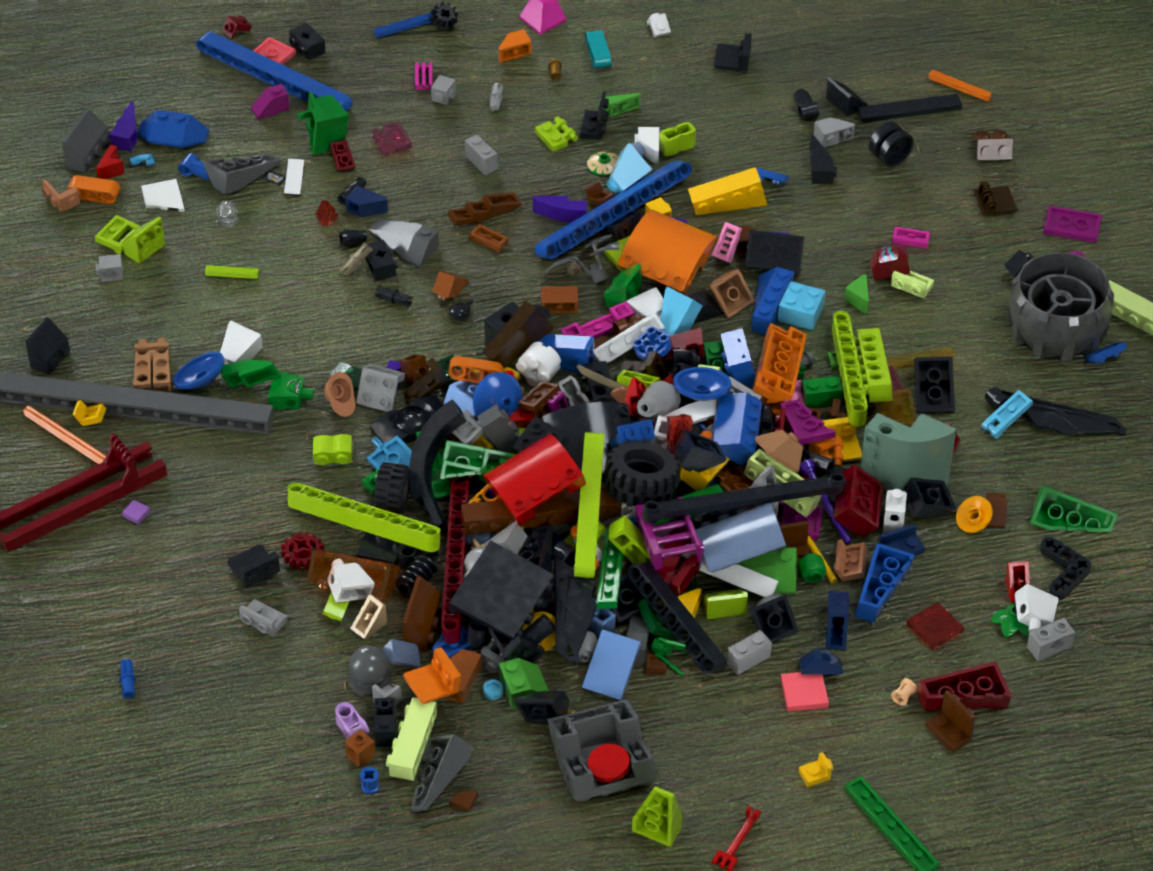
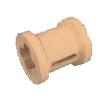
(904, 691)

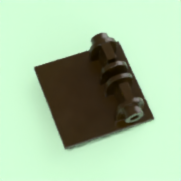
(994, 199)

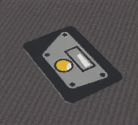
(274, 177)

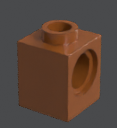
(360, 748)

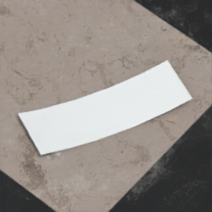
(294, 176)

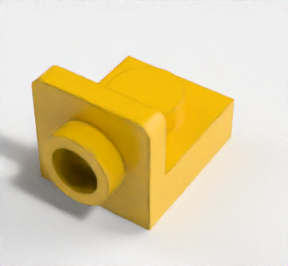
(816, 771)

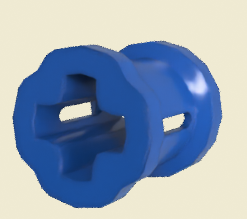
(369, 778)

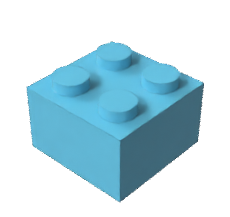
(801, 305)

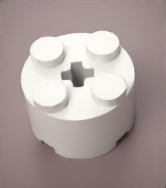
(538, 363)

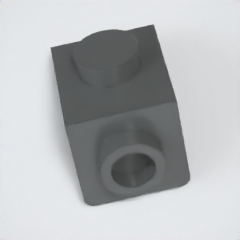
(490, 659)

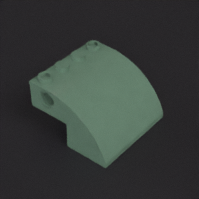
(900, 452)

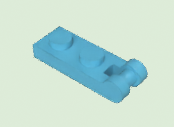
(1007, 414)

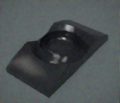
(407, 420)

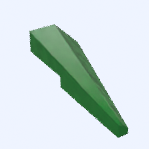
(467, 459)

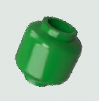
(812, 568)

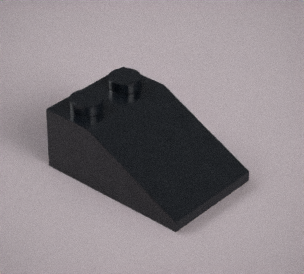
(934, 384)

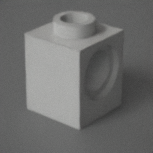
(110, 268)

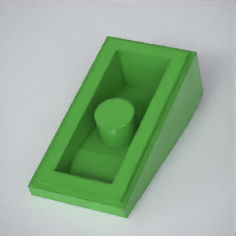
(623, 103)

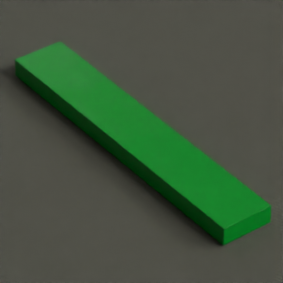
(609, 575)
(891, 825)

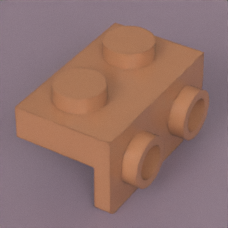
(850, 561)

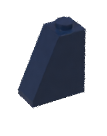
(837, 620)

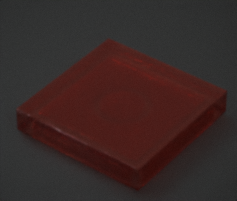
(935, 626)

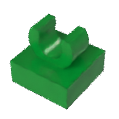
(370, 481)

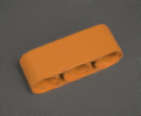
(95, 189)
(469, 364)

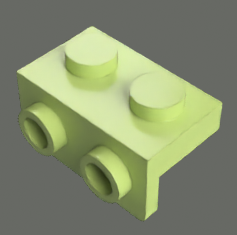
(912, 283)

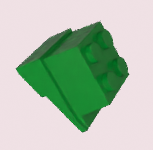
(324, 122)

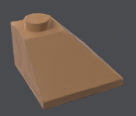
(731, 292)
(782, 448)

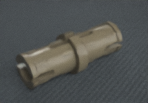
(356, 259)

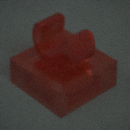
(326, 213)

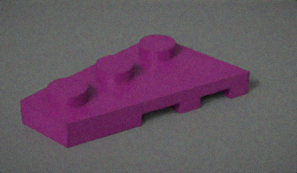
(804, 424)

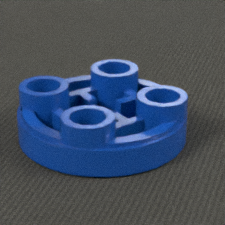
(652, 340)

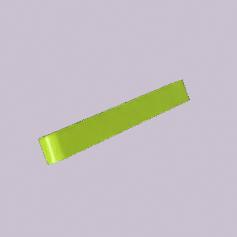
(849, 369)
(589, 506)
(364, 517)

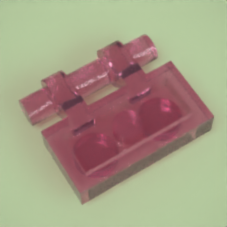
(396, 137)

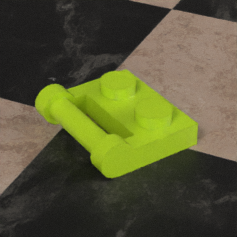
(113, 231)

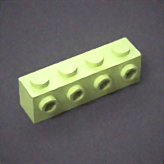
(760, 461)
(411, 739)

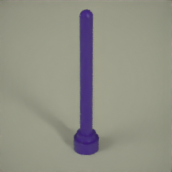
(807, 469)

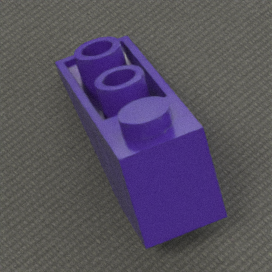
(125, 132)

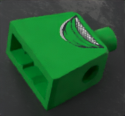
(288, 392)

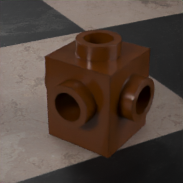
(414, 367)

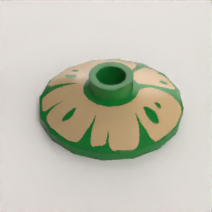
(602, 163)

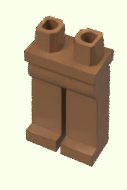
(153, 355)

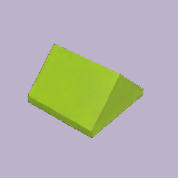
(725, 603)

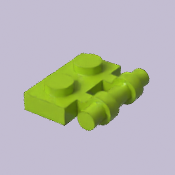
(552, 137)

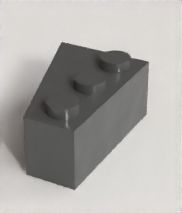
(499, 428)

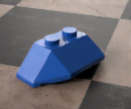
(173, 129)

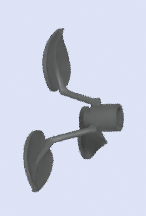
(596, 270)

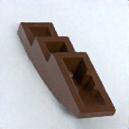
(488, 208)

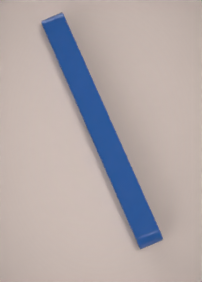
(266, 69)
(606, 214)

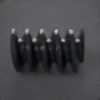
(422, 567)

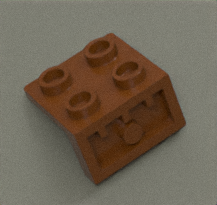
(537, 398)
(796, 537)
(953, 724)

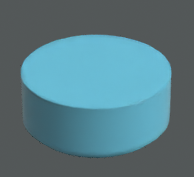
(492, 689)

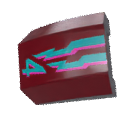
(889, 259)

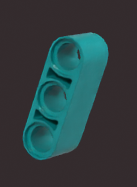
(598, 49)

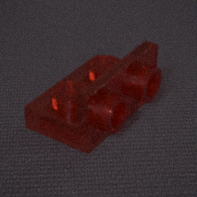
(675, 426)

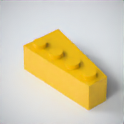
(729, 193)

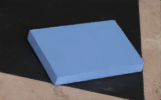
(611, 665)

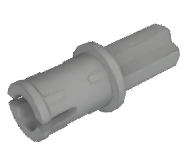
(495, 97)

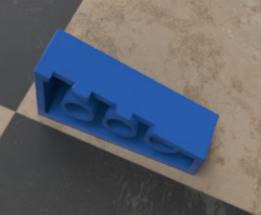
(883, 577)

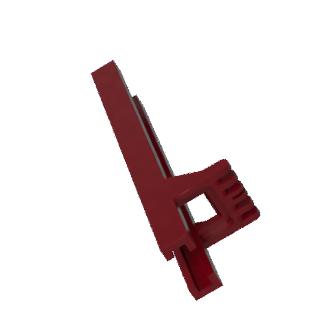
(116, 460)

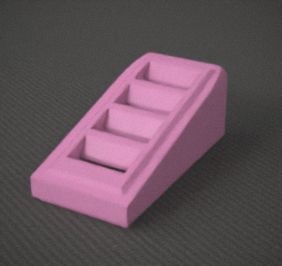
(721, 240)

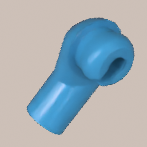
(148, 158)

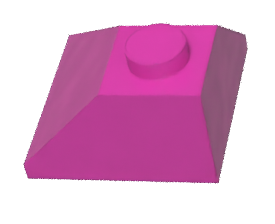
(543, 15)

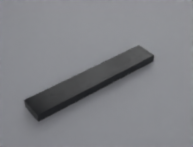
(909, 108)

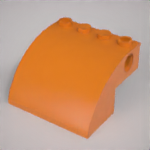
(667, 250)

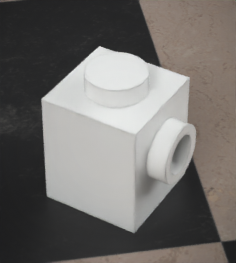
(661, 428)

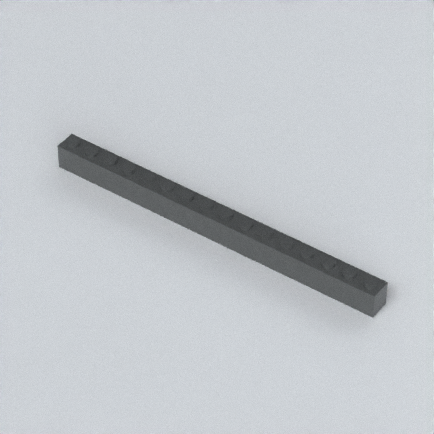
(137, 403)

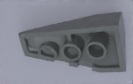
(239, 172)

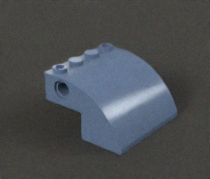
(740, 536)

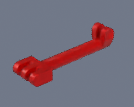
(728, 856)

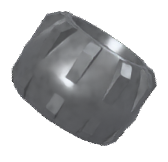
(1076, 302)

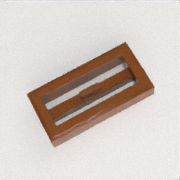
(487, 240)

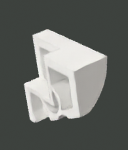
(163, 195)

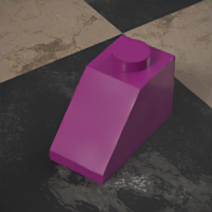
(271, 102)

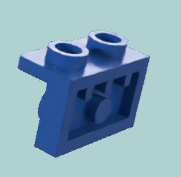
(635, 431)

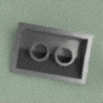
(85, 141)

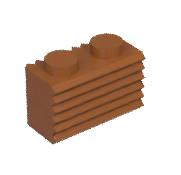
(560, 299)

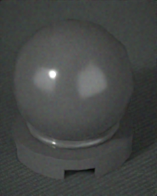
(368, 667)

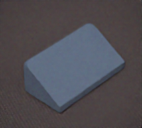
(402, 653)

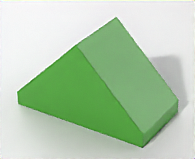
(857, 294)

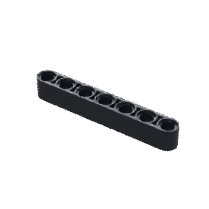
(676, 617)

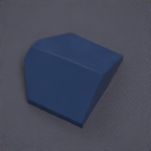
(820, 662)

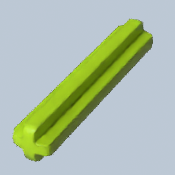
(232, 272)

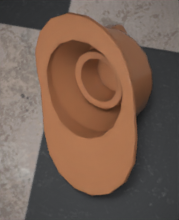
(340, 394)

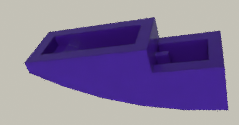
(559, 208)

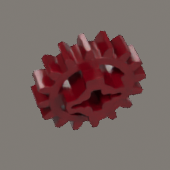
(301, 549)

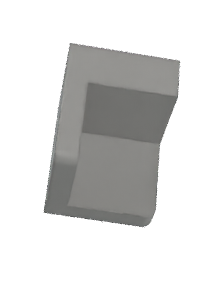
(387, 692)

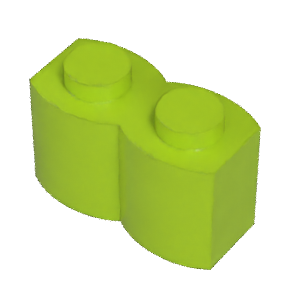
(677, 139)
(332, 449)

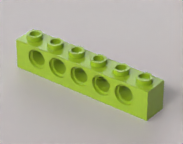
(873, 365)

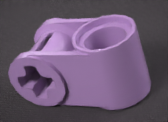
(352, 722)

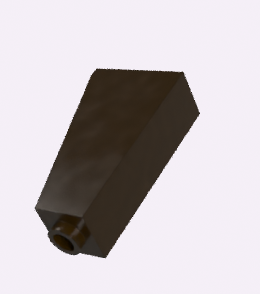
(522, 330)

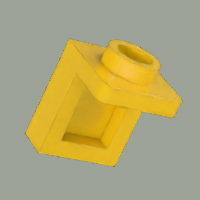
(89, 415)

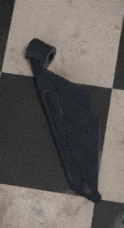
(1059, 417)
(572, 602)

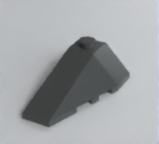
(410, 240)
(442, 761)

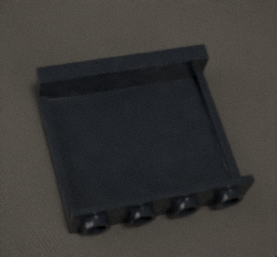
(502, 591)

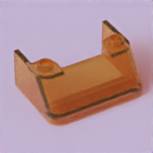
(381, 573)

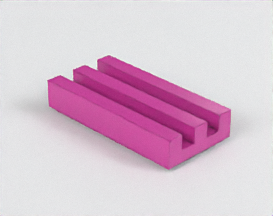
(423, 67)
(911, 237)

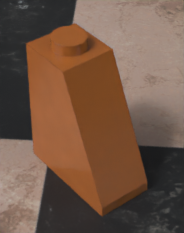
(469, 665)

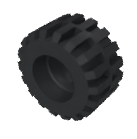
(392, 487)

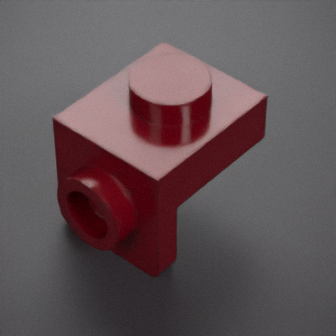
(235, 24)

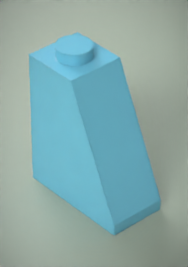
(628, 170)
(678, 312)

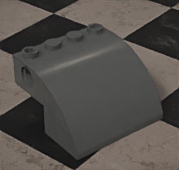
(581, 732)

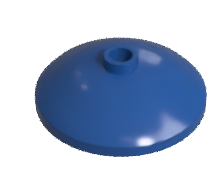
(199, 371)
(702, 383)
(495, 390)

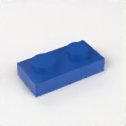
(777, 178)
(1111, 350)

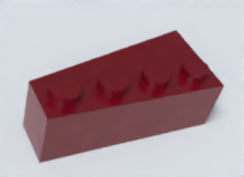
(975, 687)

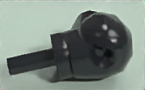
(460, 310)

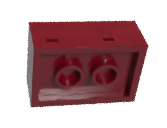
(860, 502)

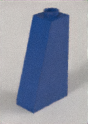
(571, 349)

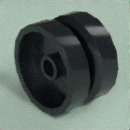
(891, 144)

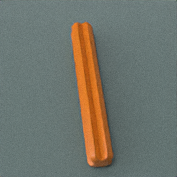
(960, 85)

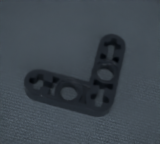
(1070, 565)

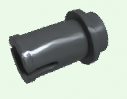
(807, 359)

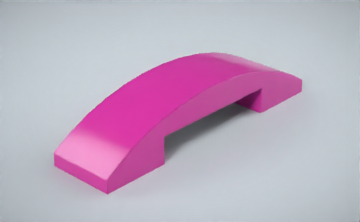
(600, 326)

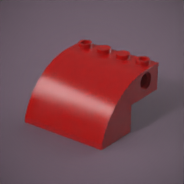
(534, 477)

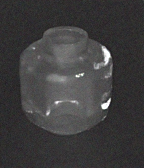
(227, 214)

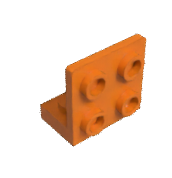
(435, 679)

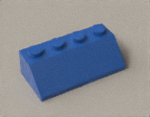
(737, 425)

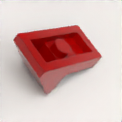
(110, 165)

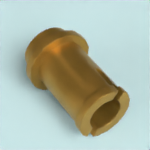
(555, 66)

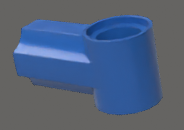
(192, 165)

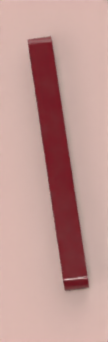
(455, 558)

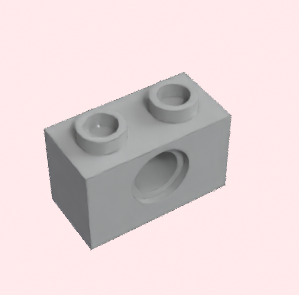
(1050, 639)

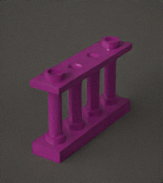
(653, 542)

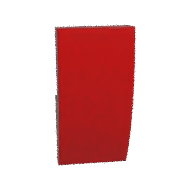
(634, 393)

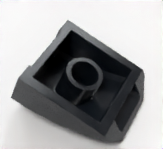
(928, 498)

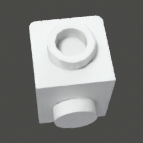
(659, 24)

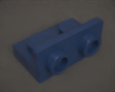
(904, 540)

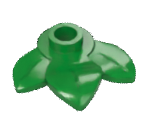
(1009, 621)

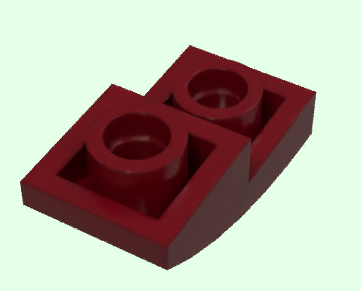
(342, 155)

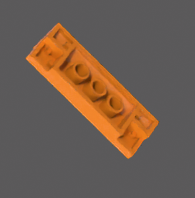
(779, 363)

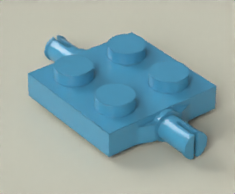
(392, 452)

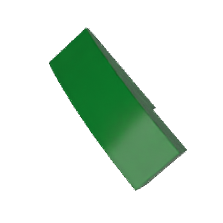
(249, 372)

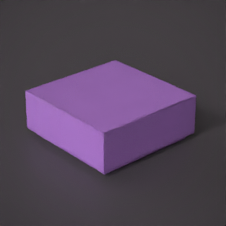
(136, 512)

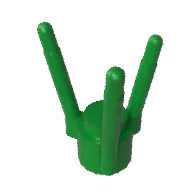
(664, 647)

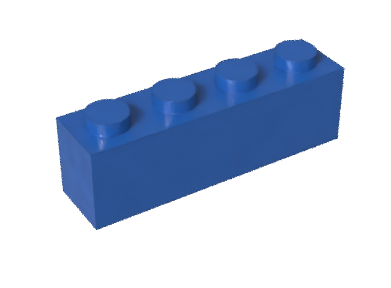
(768, 297)

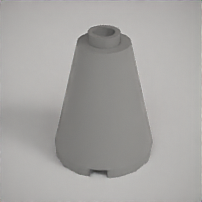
(658, 400)

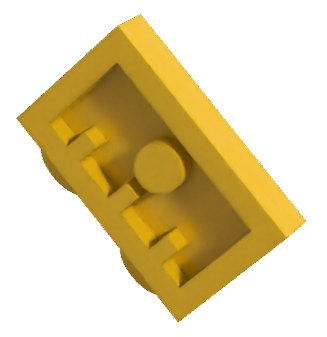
(842, 427)

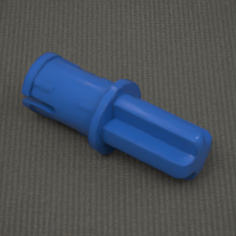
(127, 679)

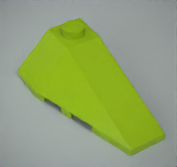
(659, 817)

